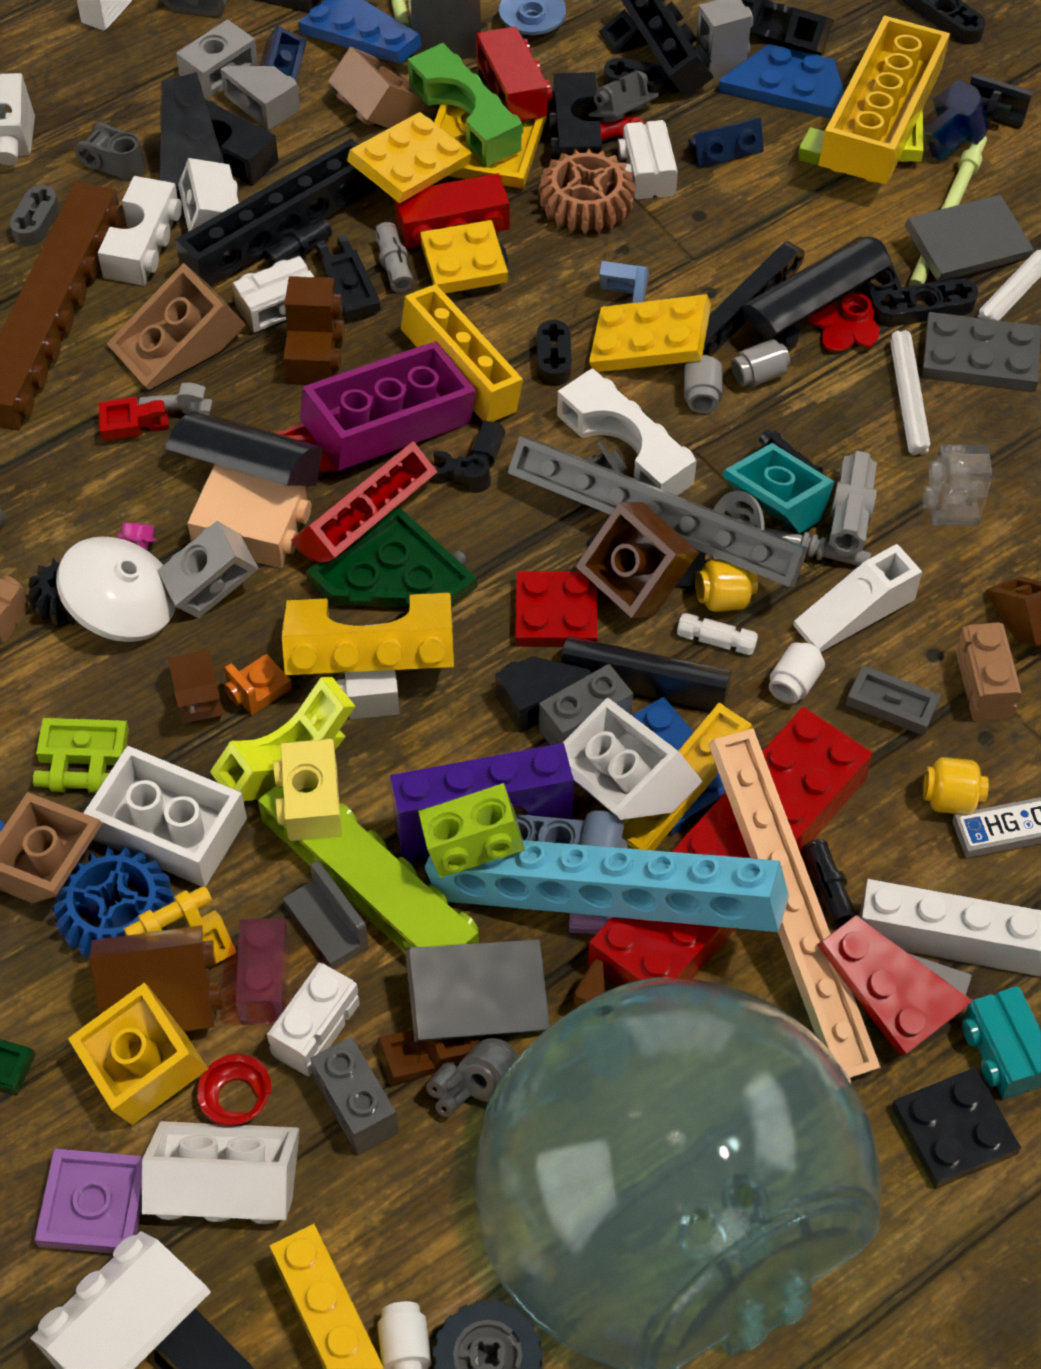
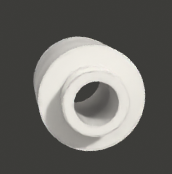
(796, 672)
(403, 1337)

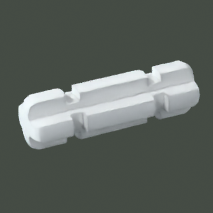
(717, 633)

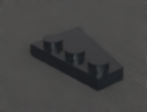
(184, 127)

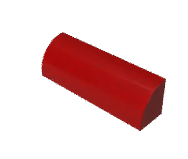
(365, 505)

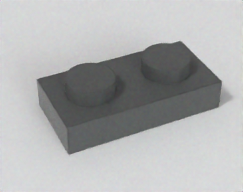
(893, 700)

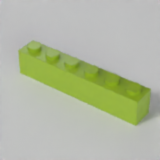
(378, 882)

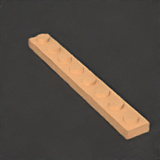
(803, 926)

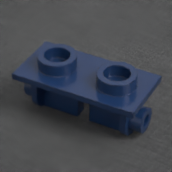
(727, 142)

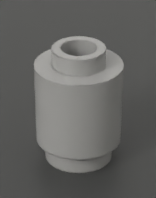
(760, 363)
(703, 384)

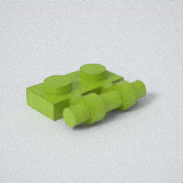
(78, 742)

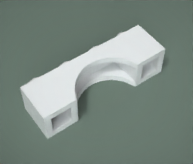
(596, 407)

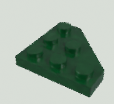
(390, 565)

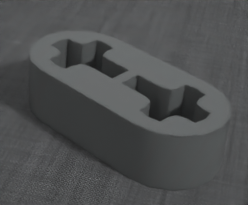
(41, 217)

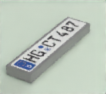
(999, 827)

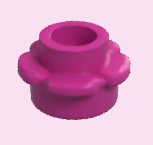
(137, 533)

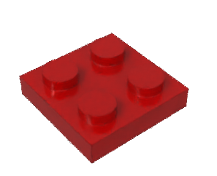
(554, 607)

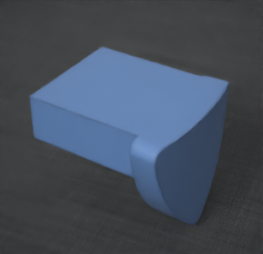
(624, 279)

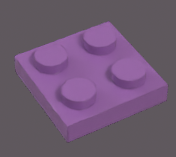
(90, 1201)

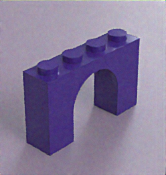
(534, 779)

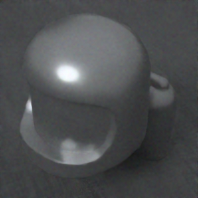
(475, 1075)

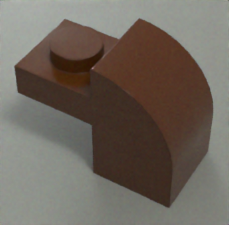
(195, 686)

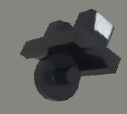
(1002, 100)

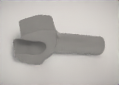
(188, 399)

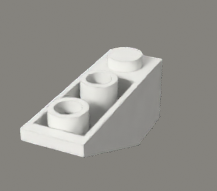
(861, 598)

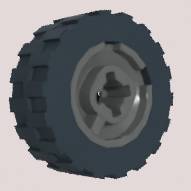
(487, 1338)

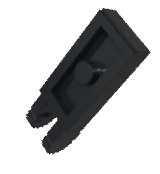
(350, 278)

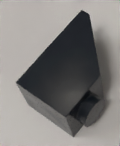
(529, 682)

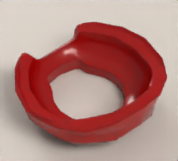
(229, 1069)

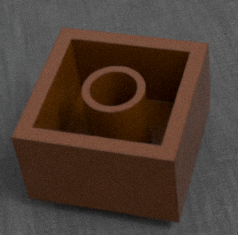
(637, 559)

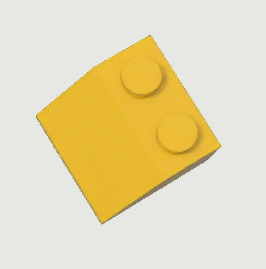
(137, 1054)

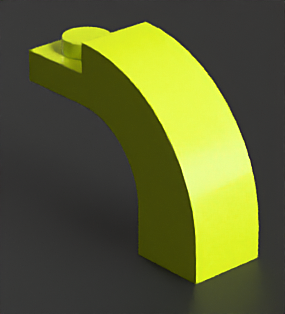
(250, 763)

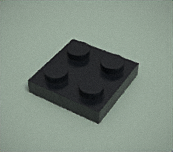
(955, 1127)

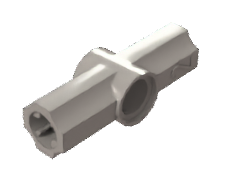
(853, 503)

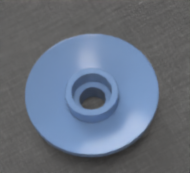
(532, 16)

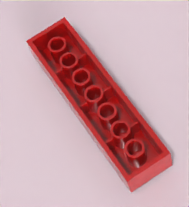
(814, 776)

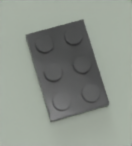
(981, 351)

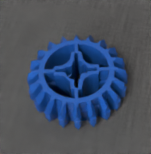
(102, 885)

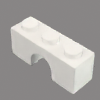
(150, 213)

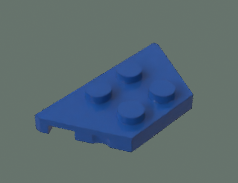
(787, 80)

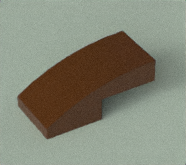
(410, 1060)

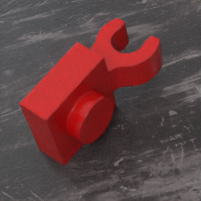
(125, 417)

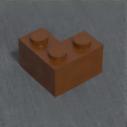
(312, 330)

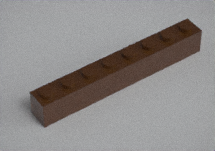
(52, 296)

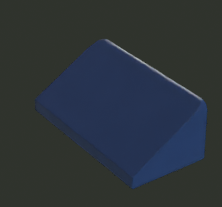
(283, 51)

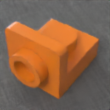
(256, 684)

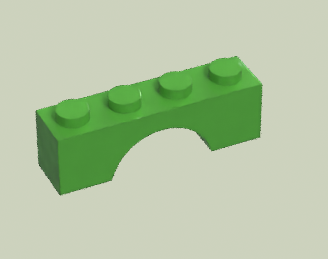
(444, 79)

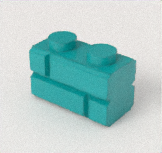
(1007, 1041)

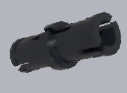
(298, 242)
(828, 882)

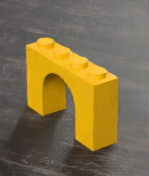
(321, 646)

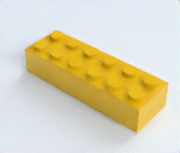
(884, 100)

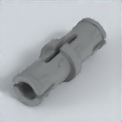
(393, 257)

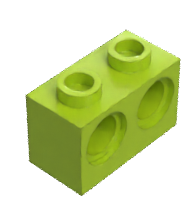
(471, 830)

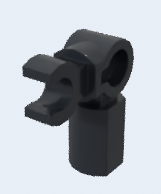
(473, 470)

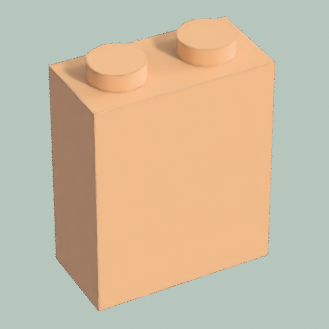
(255, 507)

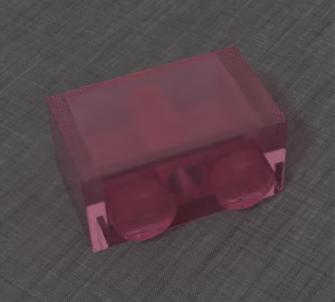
(262, 970)

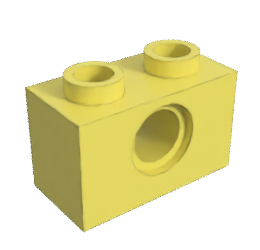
(315, 812)

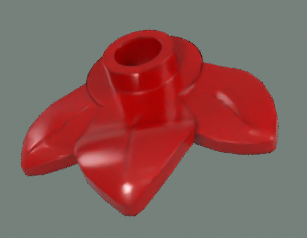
(847, 323)

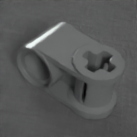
(112, 152)

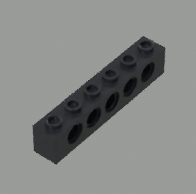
(265, 217)

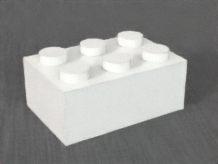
(167, 815)

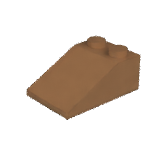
(175, 329)

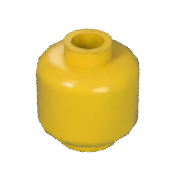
(725, 586)
(954, 786)

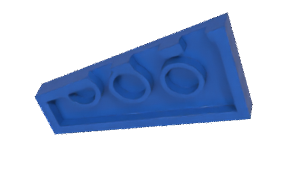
(361, 27)

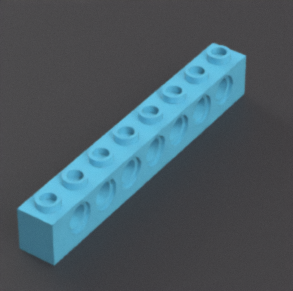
(626, 885)

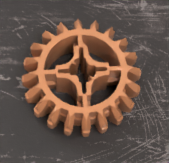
(586, 191)

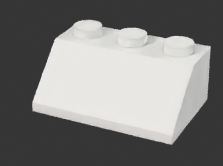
(628, 764)
(220, 1172)
(121, 1309)

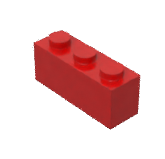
(513, 72)
(453, 205)

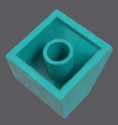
(782, 486)

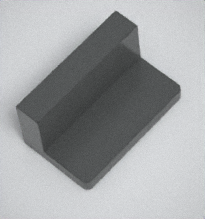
(327, 919)

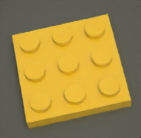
(512, 169)

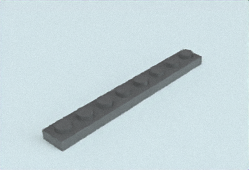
(698, 525)

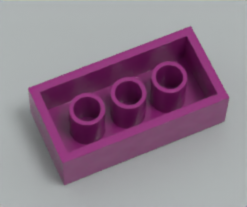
(387, 405)

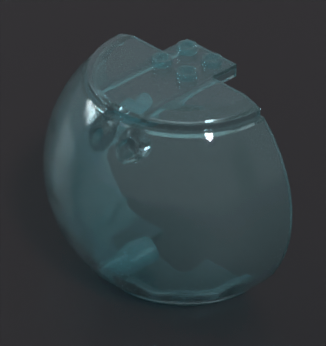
(673, 1173)

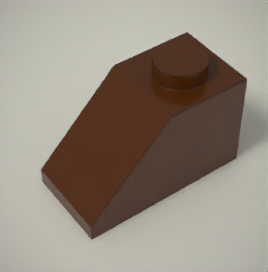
(1019, 607)

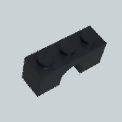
(789, 24)
(570, 121)
(244, 146)

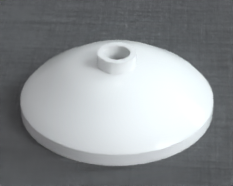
(114, 589)

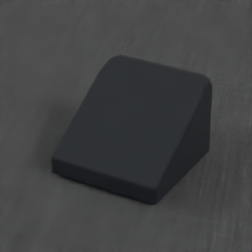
(622, 33)

